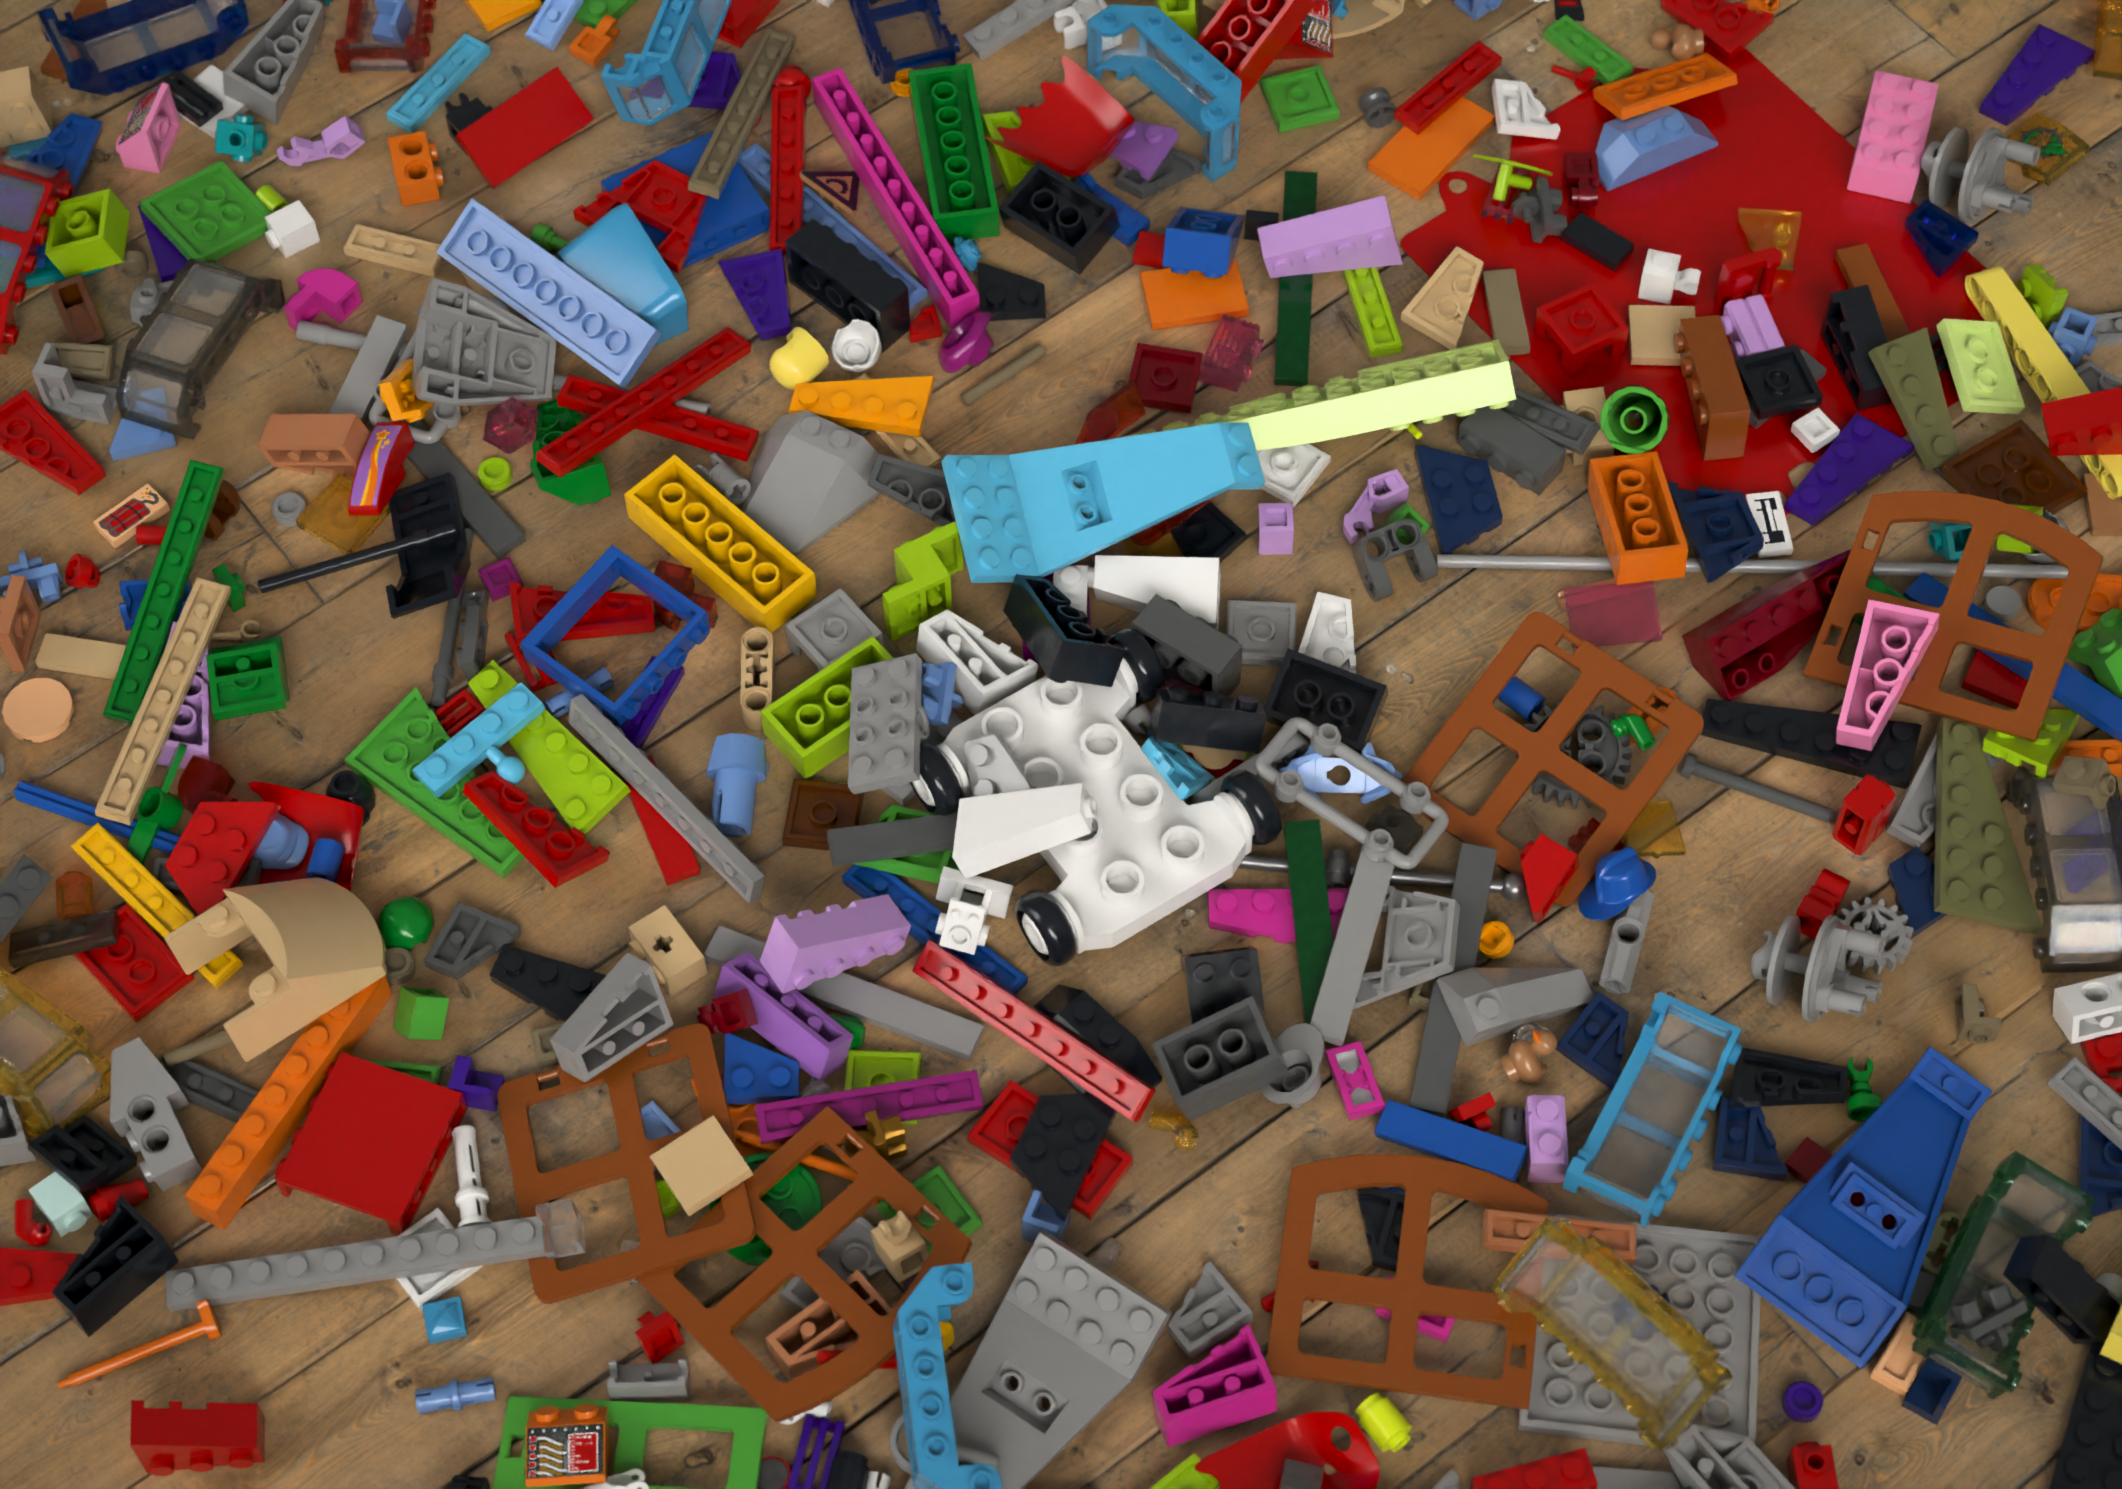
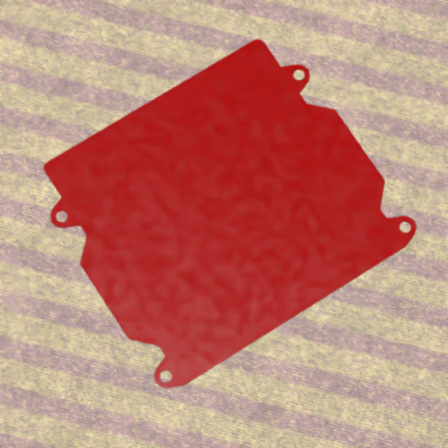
(1767, 157)

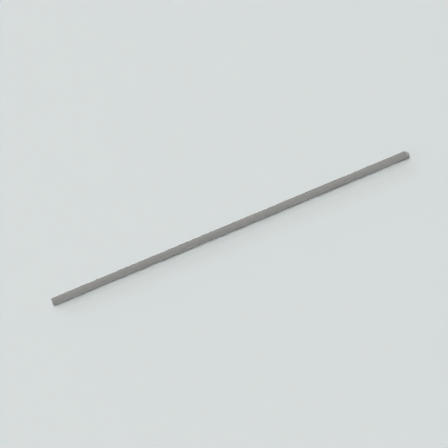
(1746, 566)

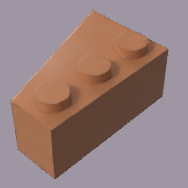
(314, 442)
(818, 1327)

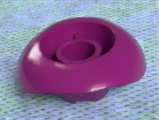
(966, 343)

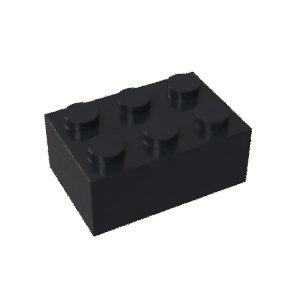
(1059, 217)
(1326, 695)

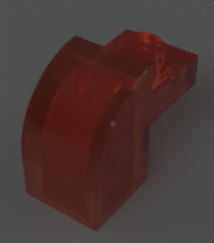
(682, 580)
(204, 783)

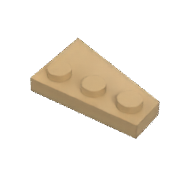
(1445, 299)

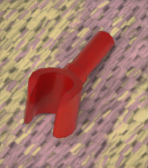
(1581, 80)

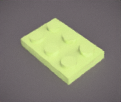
(1980, 366)

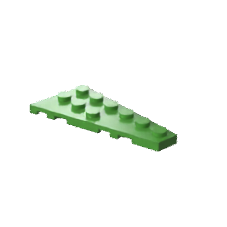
(388, 761)

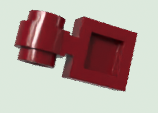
(1583, 172)
(728, 1013)

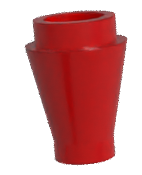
(104, 1198)

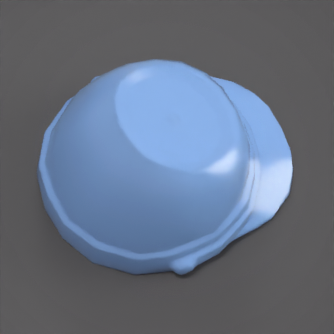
(283, 845)

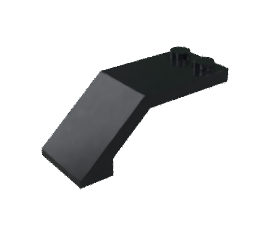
(435, 572)

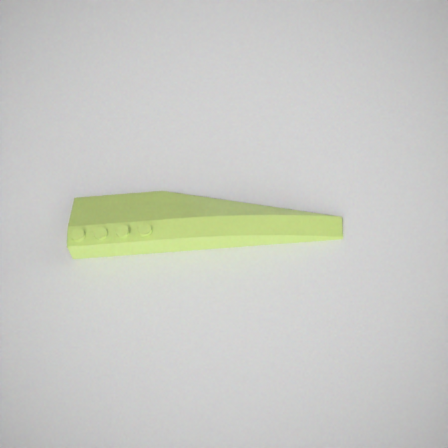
(1376, 399)

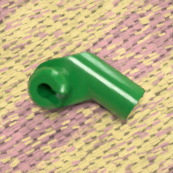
(1633, 726)

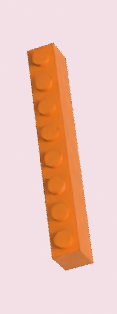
(281, 1106)

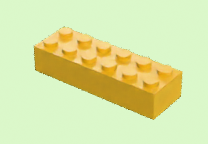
(721, 545)

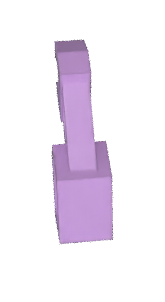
(337, 142)
(1360, 516)

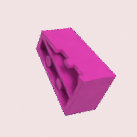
(1217, 1392)

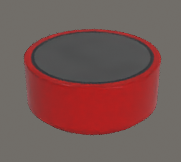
(774, 1473)

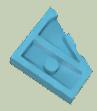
(1176, 767)

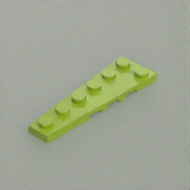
(565, 768)

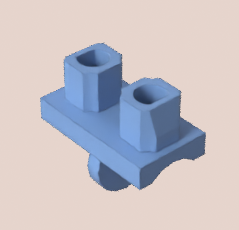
(40, 576)
(938, 692)

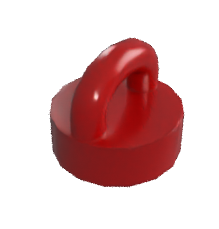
(80, 570)

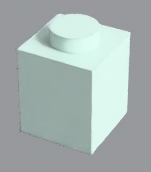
(61, 1204)

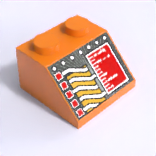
(567, 1445)

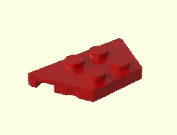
(218, 849)

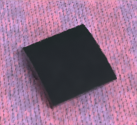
(83, 1154)

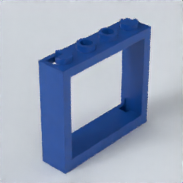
(581, 598)

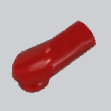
(27, 1228)

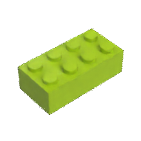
(814, 718)

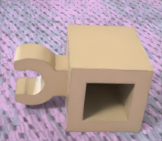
(899, 1246)

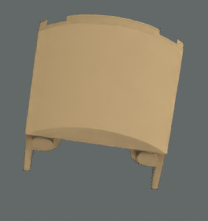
(313, 934)

